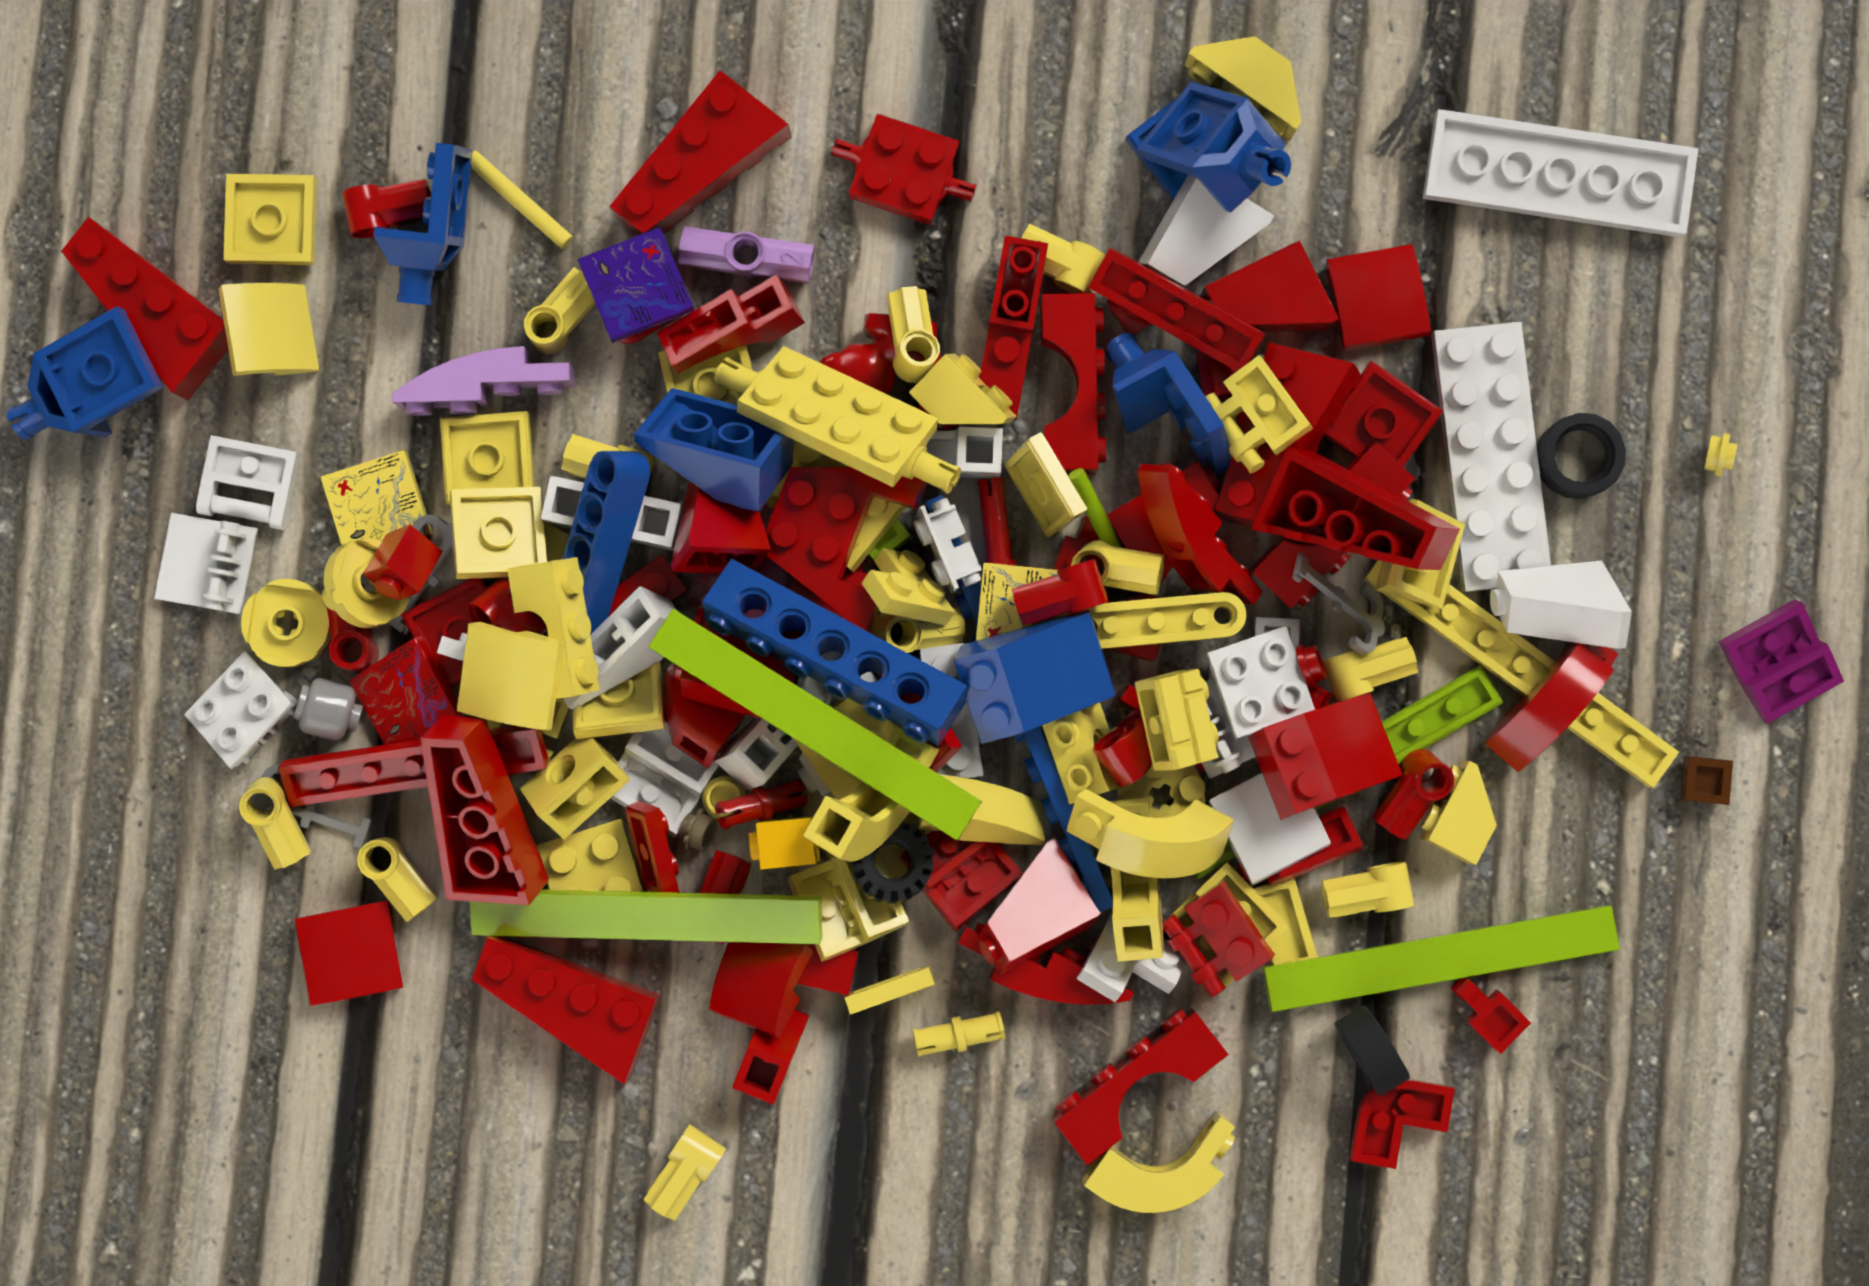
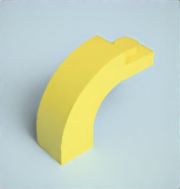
(866, 817)
(1149, 845)
(1136, 905)
(1163, 1186)

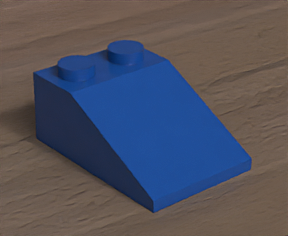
(717, 448)
(1033, 675)

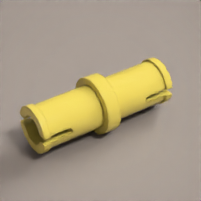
(959, 1034)

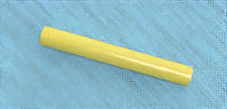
(520, 201)

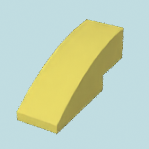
(1002, 816)

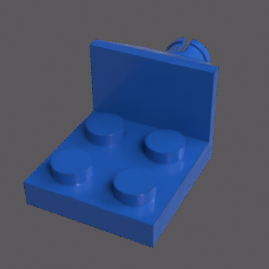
(1219, 143)
(446, 214)
(86, 379)
(1159, 384)

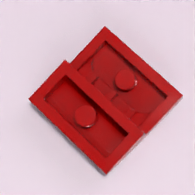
(1378, 297)
(966, 876)
(348, 953)
(758, 983)

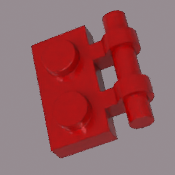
(1228, 932)

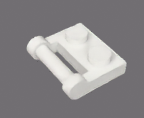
(252, 468)

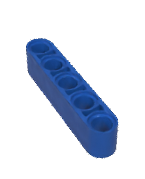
(606, 525)

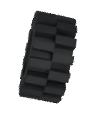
(911, 882)

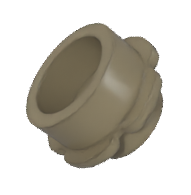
(697, 830)

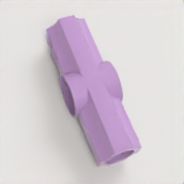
(718, 251)

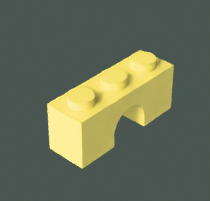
(557, 596)

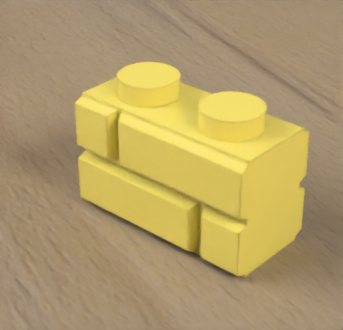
(1177, 719)

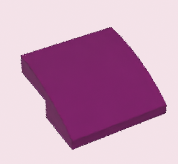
(1781, 661)

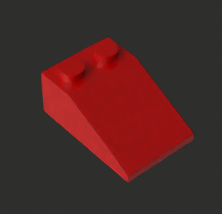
(1324, 755)

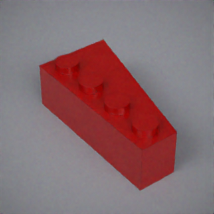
(701, 154)
(173, 325)
(1319, 390)
(1344, 512)
(477, 817)
(577, 1005)

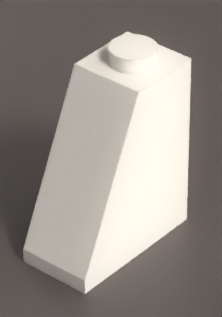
(1199, 233)
(1563, 604)

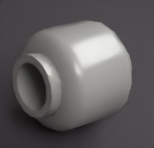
(327, 709)

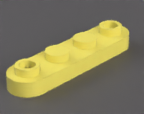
(1166, 620)

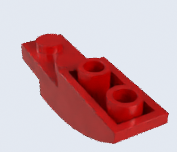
(1013, 316)
(1187, 532)
(1049, 981)

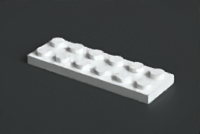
(1560, 173)
(1490, 451)

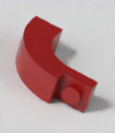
(1552, 704)

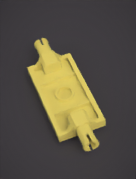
(839, 418)

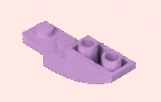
(466, 381)

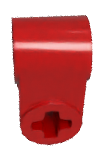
(1125, 750)

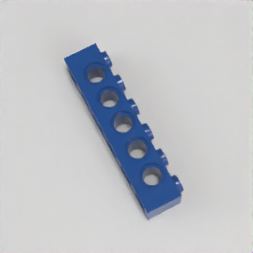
(744, 589)

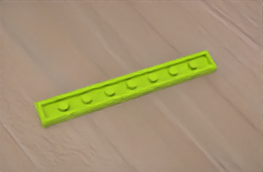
(1427, 722)
(815, 724)
(655, 917)
(1440, 958)

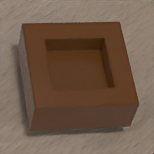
(1706, 780)

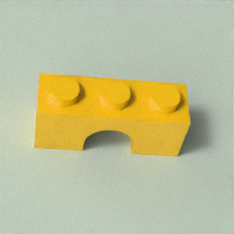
(782, 843)

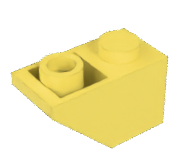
(959, 396)
(1463, 818)

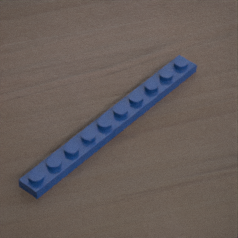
(1043, 768)

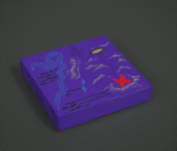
(636, 285)

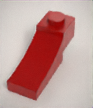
(730, 323)

